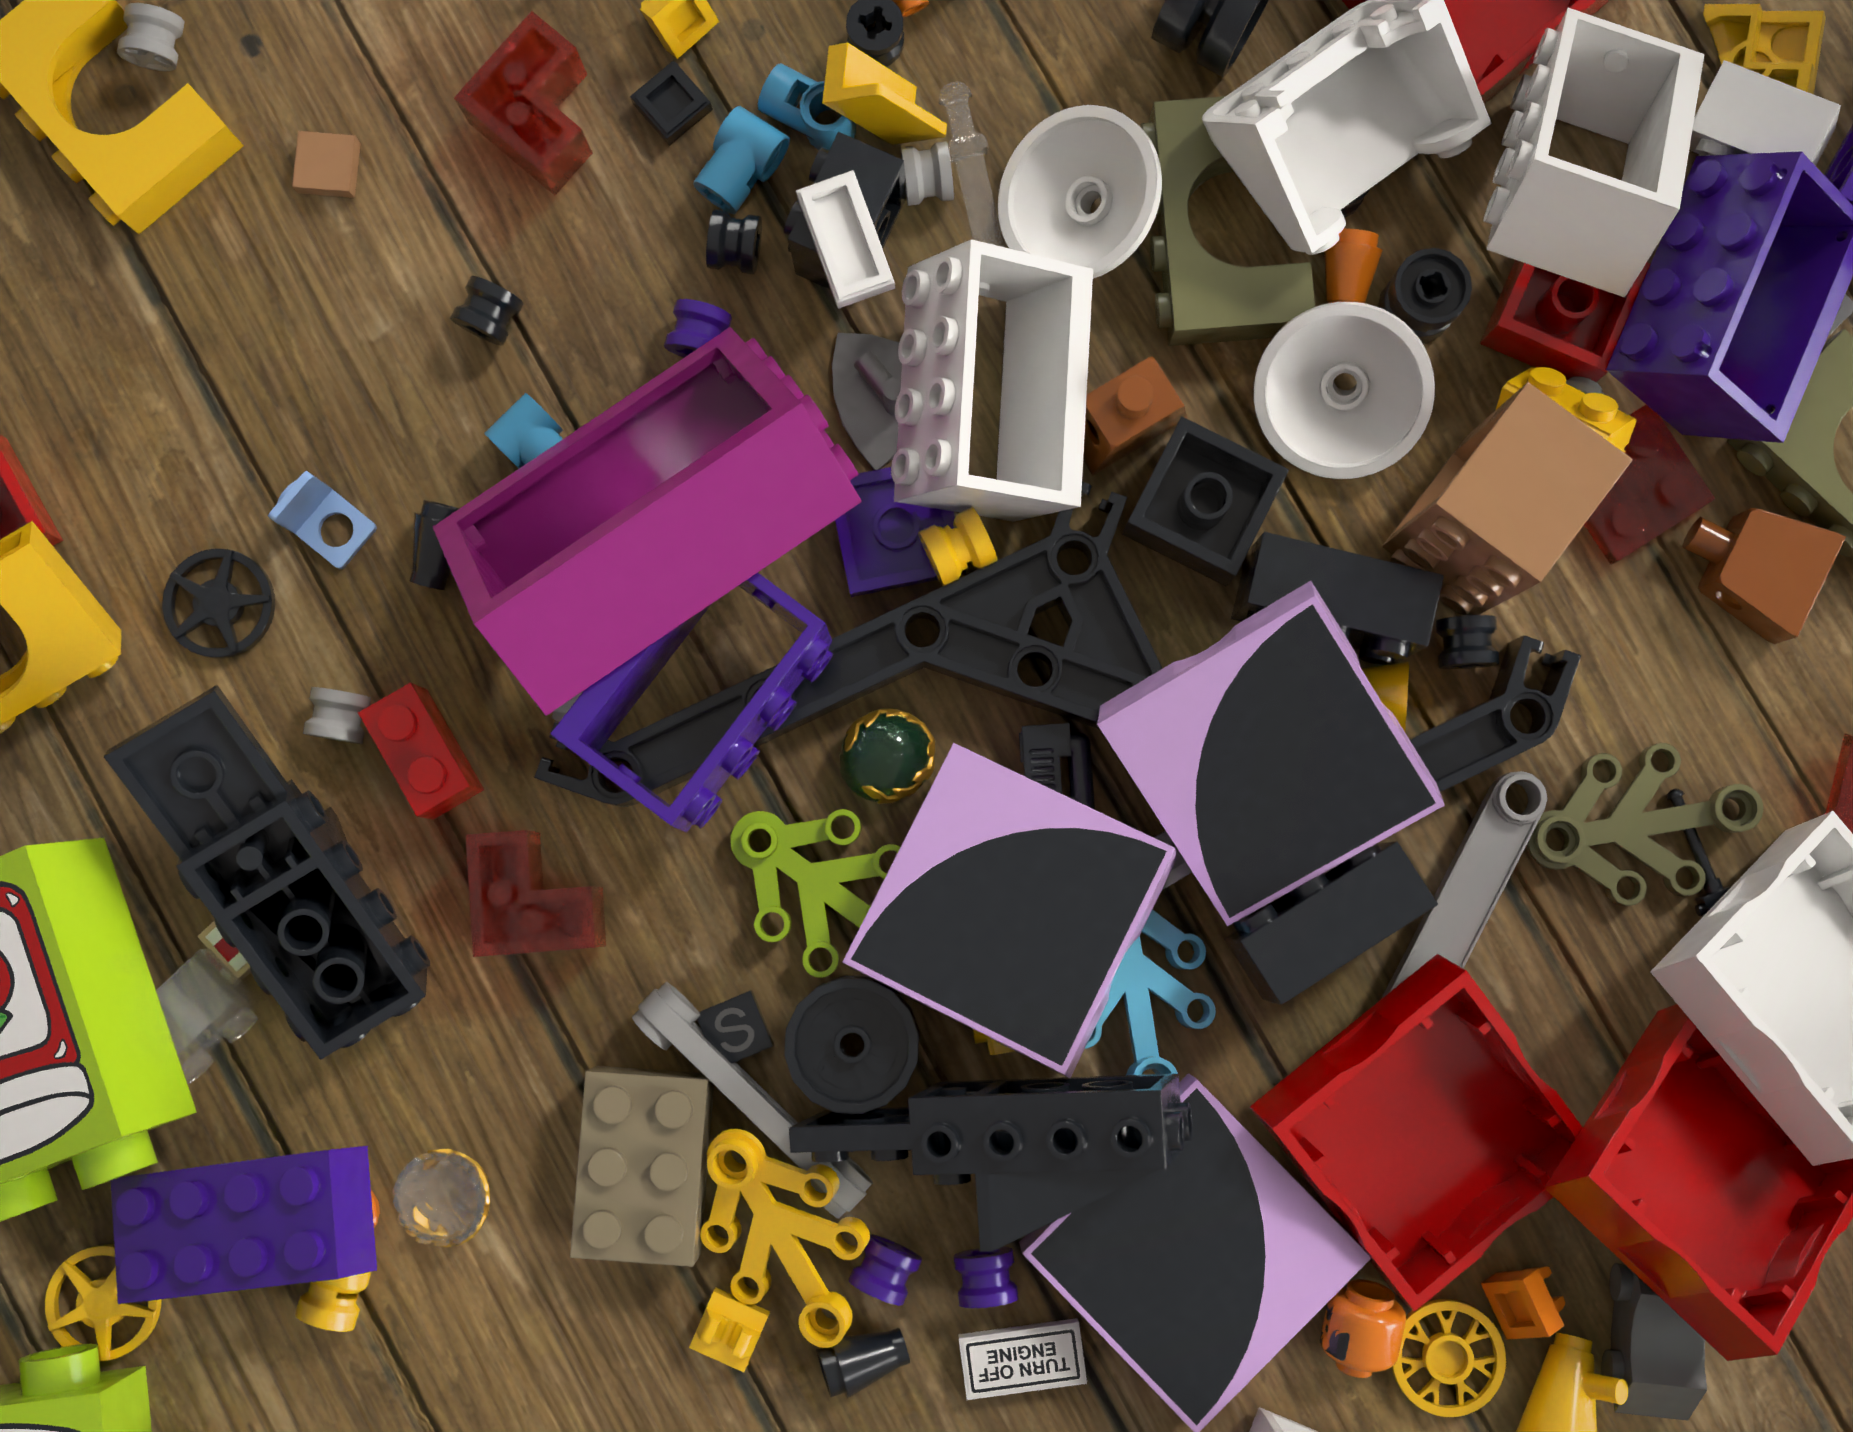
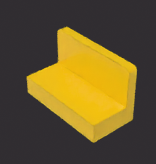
(876, 97)

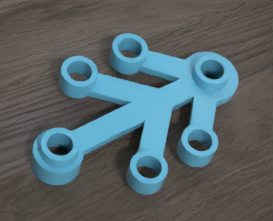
(1139, 975)

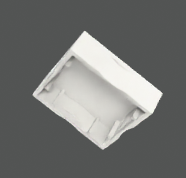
(1775, 984)

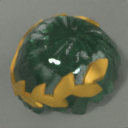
(887, 755)

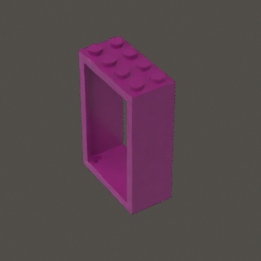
(645, 517)

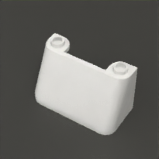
(1348, 114)

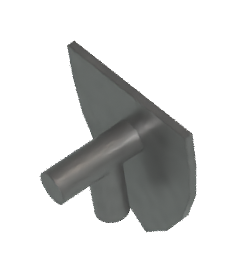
(865, 392)

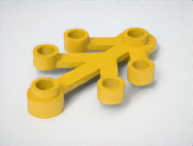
(780, 1227)

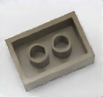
(642, 1166)

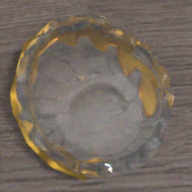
(442, 1197)

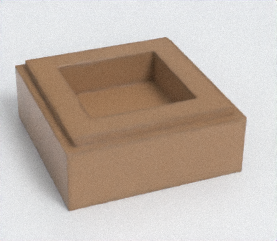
(326, 164)

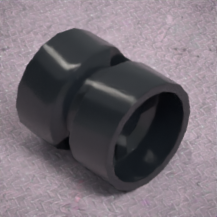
(1428, 292)

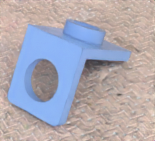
(305, 508)

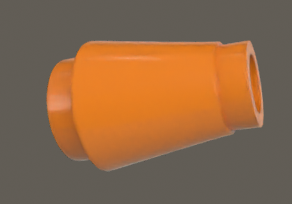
(1351, 266)

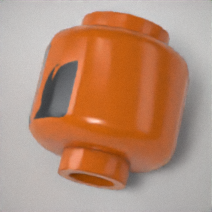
(1363, 1328)

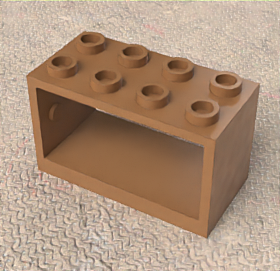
(1507, 502)

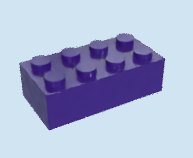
(243, 1225)

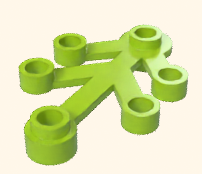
(816, 881)

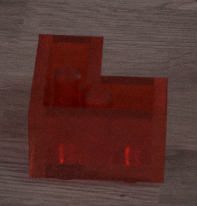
(518, 98)
(512, 909)

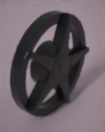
(218, 603)

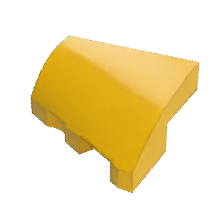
(1769, 42)

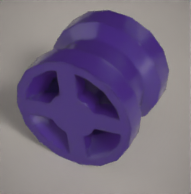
(695, 326)
(885, 1270)
(985, 1278)

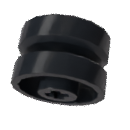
(1226, 30)
(819, 1058)

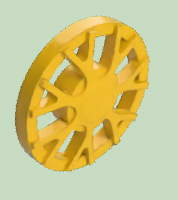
(1450, 1359)

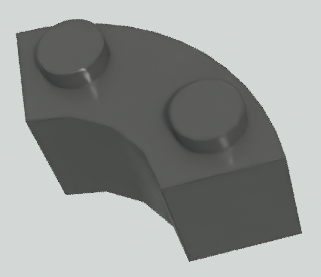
(1652, 1351)

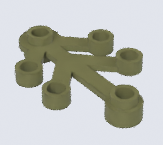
(1630, 827)

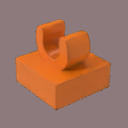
(1524, 1303)

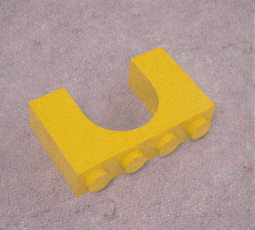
(132, 171)
(60, 620)

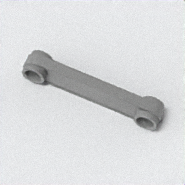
(1475, 877)
(669, 1019)

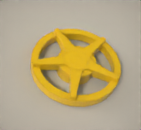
(96, 1306)

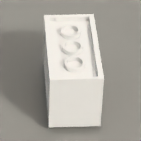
(1574, 216)
(1040, 382)

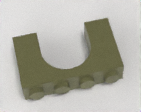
(1201, 294)
(1805, 461)

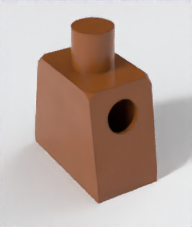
(1129, 413)
(1764, 568)

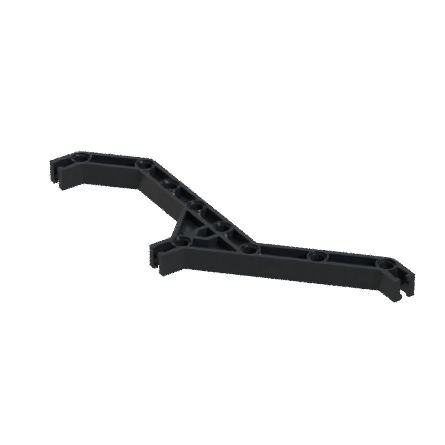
(986, 637)

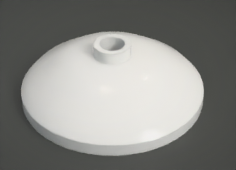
(1060, 174)
(1337, 429)

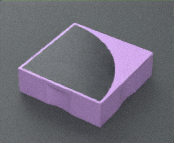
(1269, 755)
(1011, 909)
(1200, 1263)

